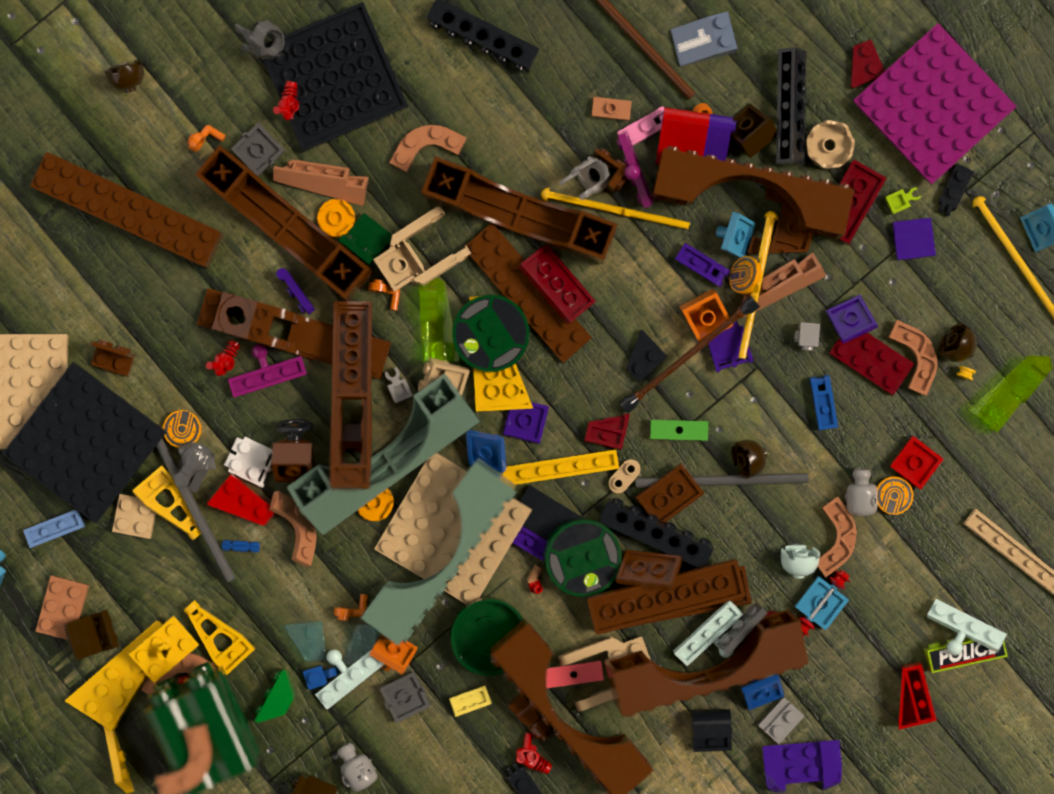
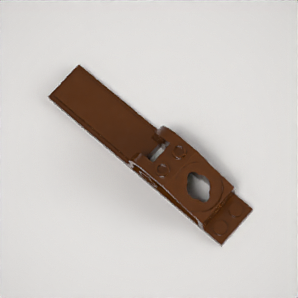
(306, 337)
(351, 382)

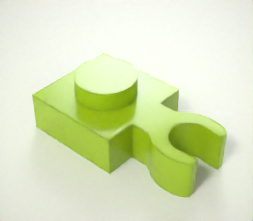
(899, 200)

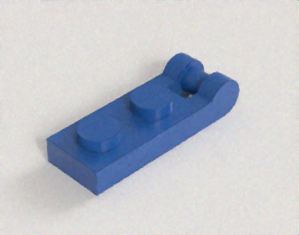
(824, 403)

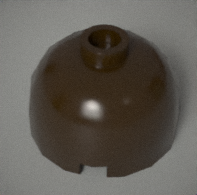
(125, 76)
(958, 344)
(749, 457)

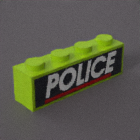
(940, 659)

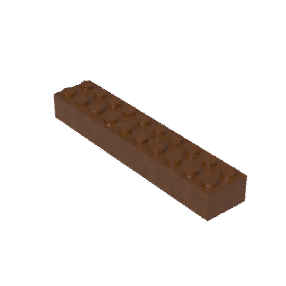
(127, 210)

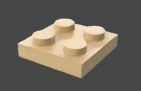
(133, 517)

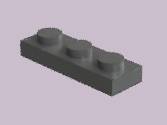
(741, 628)

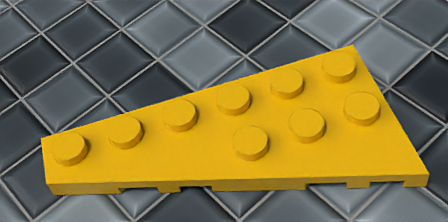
(500, 390)
(112, 687)

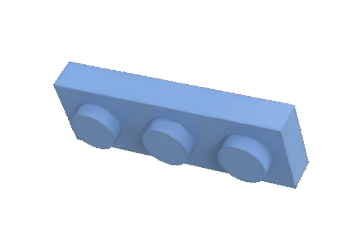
(54, 528)

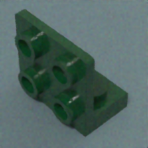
(366, 239)

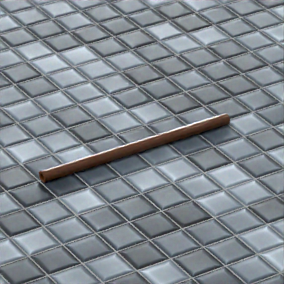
(646, 48)

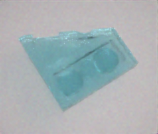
(308, 639)
(362, 642)

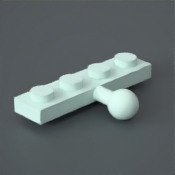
(965, 627)
(708, 633)
(348, 679)

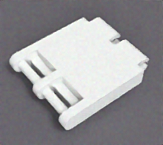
(249, 460)

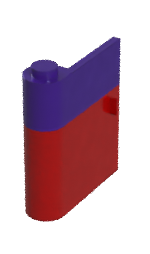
(695, 132)

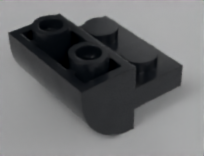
(711, 730)

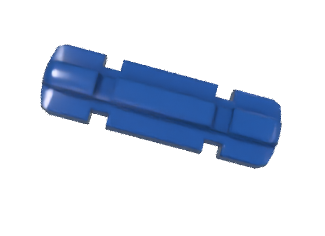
(242, 546)

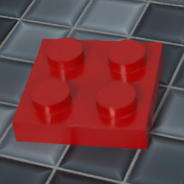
(916, 462)

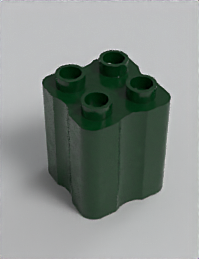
(202, 700)

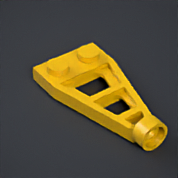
(155, 484)
(232, 655)

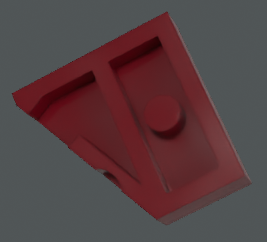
(865, 64)
(608, 432)

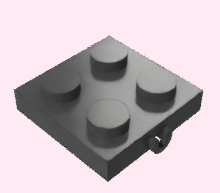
(258, 149)
(405, 697)

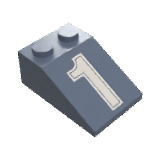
(704, 39)

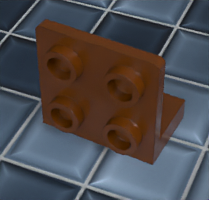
(112, 359)

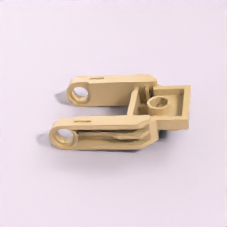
(401, 263)
(615, 649)

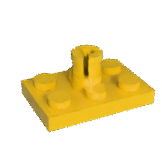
(163, 649)

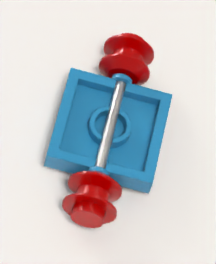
(822, 602)

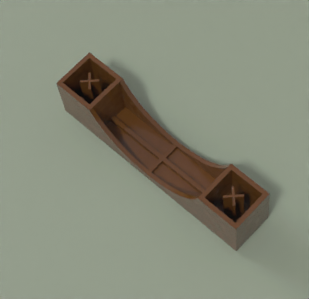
(496, 204)
(818, 205)
(284, 223)
(768, 649)
(611, 759)

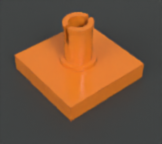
(393, 655)

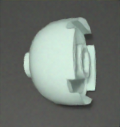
(799, 560)

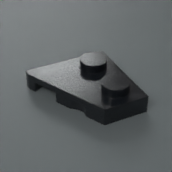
(644, 357)

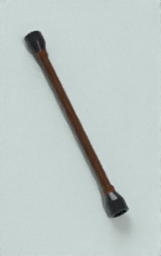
(631, 401)

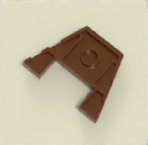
(787, 234)

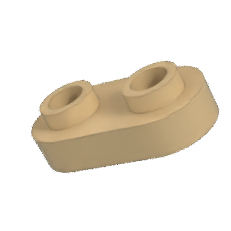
(623, 475)

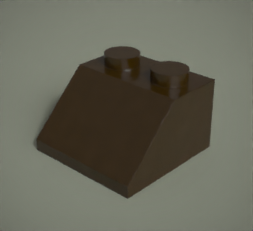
(752, 130)

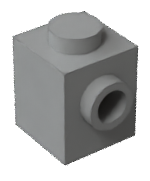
(807, 336)

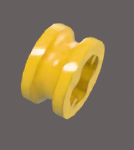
(966, 373)

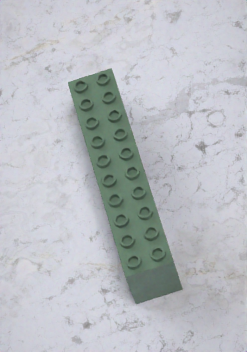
(435, 421)
(402, 604)

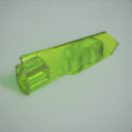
(436, 323)
(1007, 395)

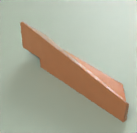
(324, 180)
(788, 280)

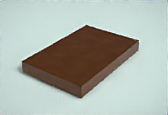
(670, 494)
(649, 569)

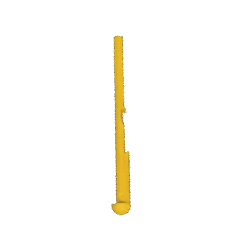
(546, 194)
(978, 201)
(770, 217)

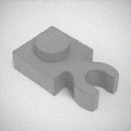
(399, 388)

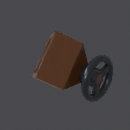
(292, 455)

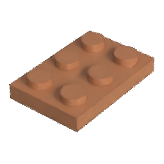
(61, 605)

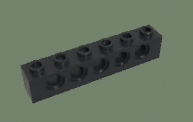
(442, 8)
(791, 107)
(661, 542)

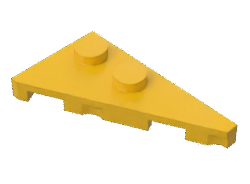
(118, 763)

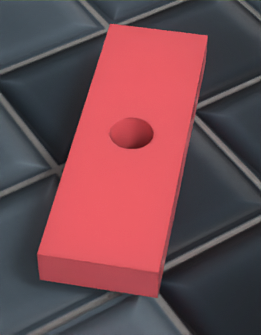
(586, 673)

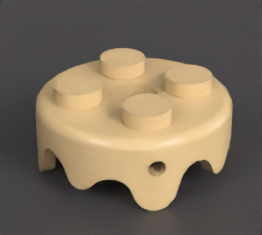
(839, 135)

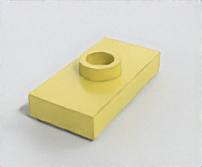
(470, 700)

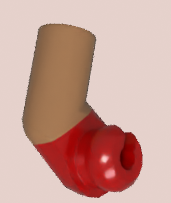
(533, 580)

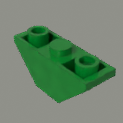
(277, 699)

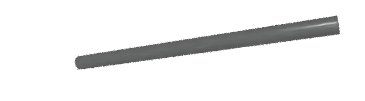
(735, 480)
(196, 514)

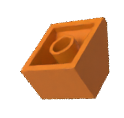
(704, 314)

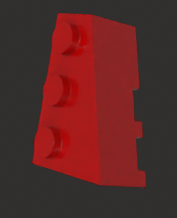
(242, 501)
(915, 699)

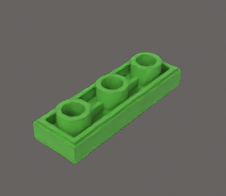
(690, 430)

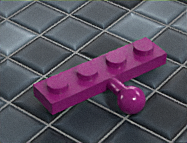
(633, 170)
(267, 375)

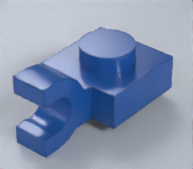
(318, 676)

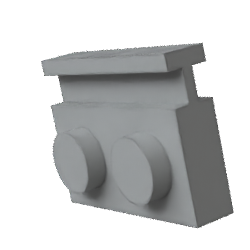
(781, 720)

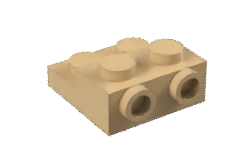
(436, 368)

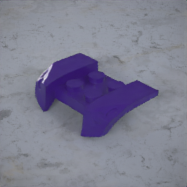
(802, 764)

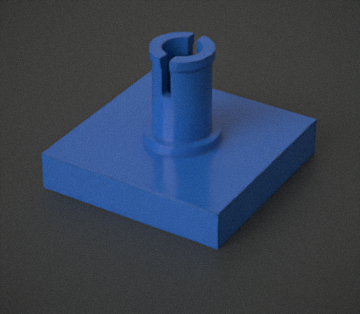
(487, 448)
(763, 691)

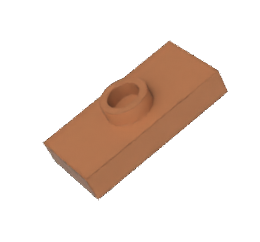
(611, 108)

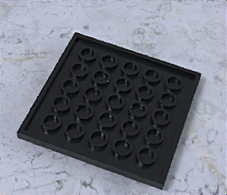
(338, 76)
(84, 442)

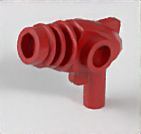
(288, 103)
(224, 362)
(531, 758)

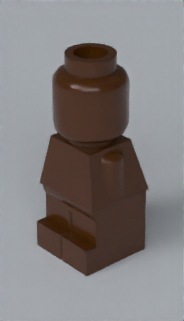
(529, 717)

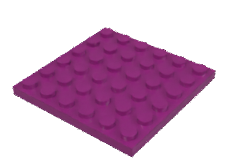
(934, 104)

